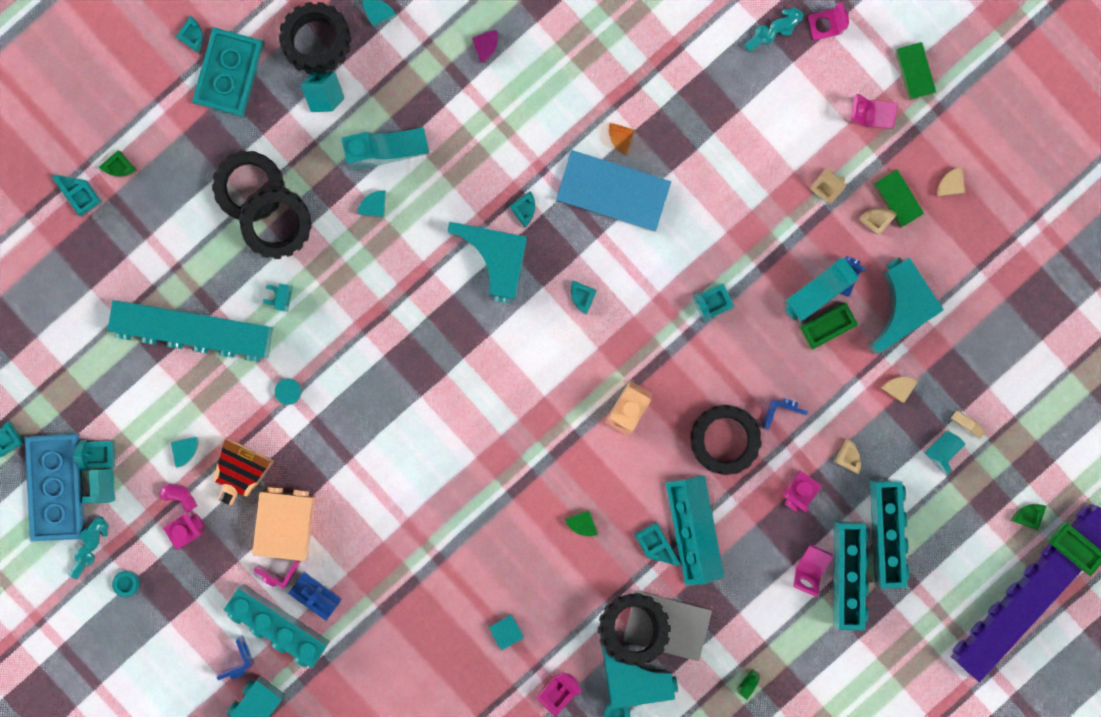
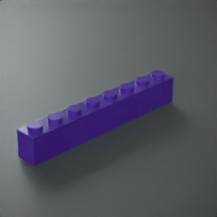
(1024, 602)

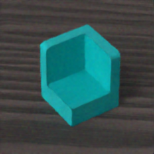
(322, 91)

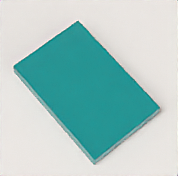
(228, 72)

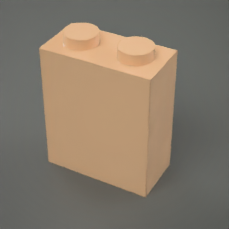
(283, 524)

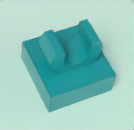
(282, 297)

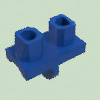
(315, 596)

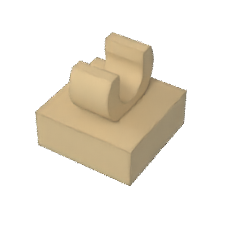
(828, 185)

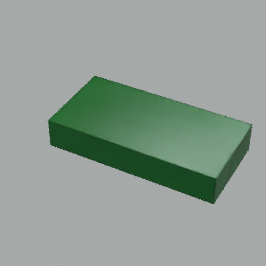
(915, 71)
(899, 198)
(828, 326)
(1076, 548)

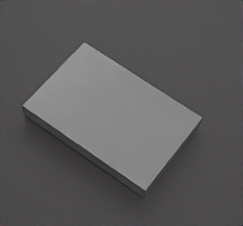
(687, 623)

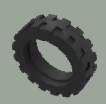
(308, 14)
(235, 161)
(278, 249)
(753, 439)
(659, 622)

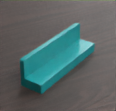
(695, 530)

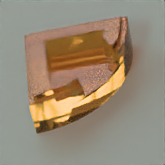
(620, 137)

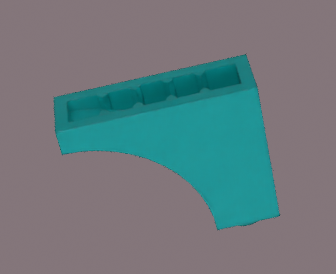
(374, 149)
(501, 253)
(820, 290)
(910, 303)
(636, 685)

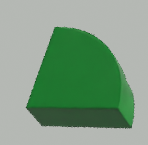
(118, 165)
(1030, 515)
(582, 524)
(748, 684)

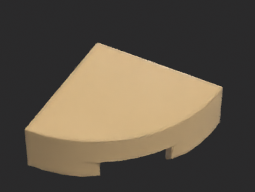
(952, 183)
(877, 219)
(899, 387)
(968, 424)
(849, 457)

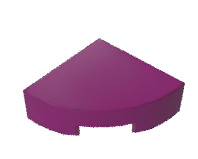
(485, 45)

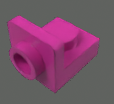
(801, 492)
(184, 529)

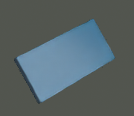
(613, 190)
(54, 488)

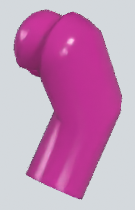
(178, 493)

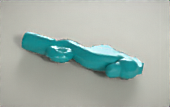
(784, 26)
(91, 539)

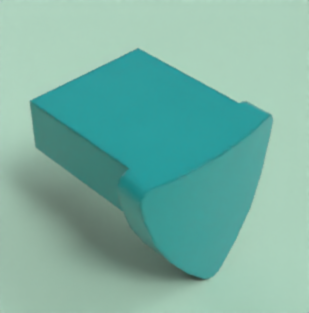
(713, 302)
(944, 450)
(94, 454)
(100, 487)

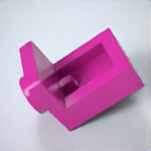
(559, 693)

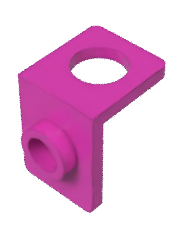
(838, 22)
(874, 113)
(811, 569)
(272, 578)

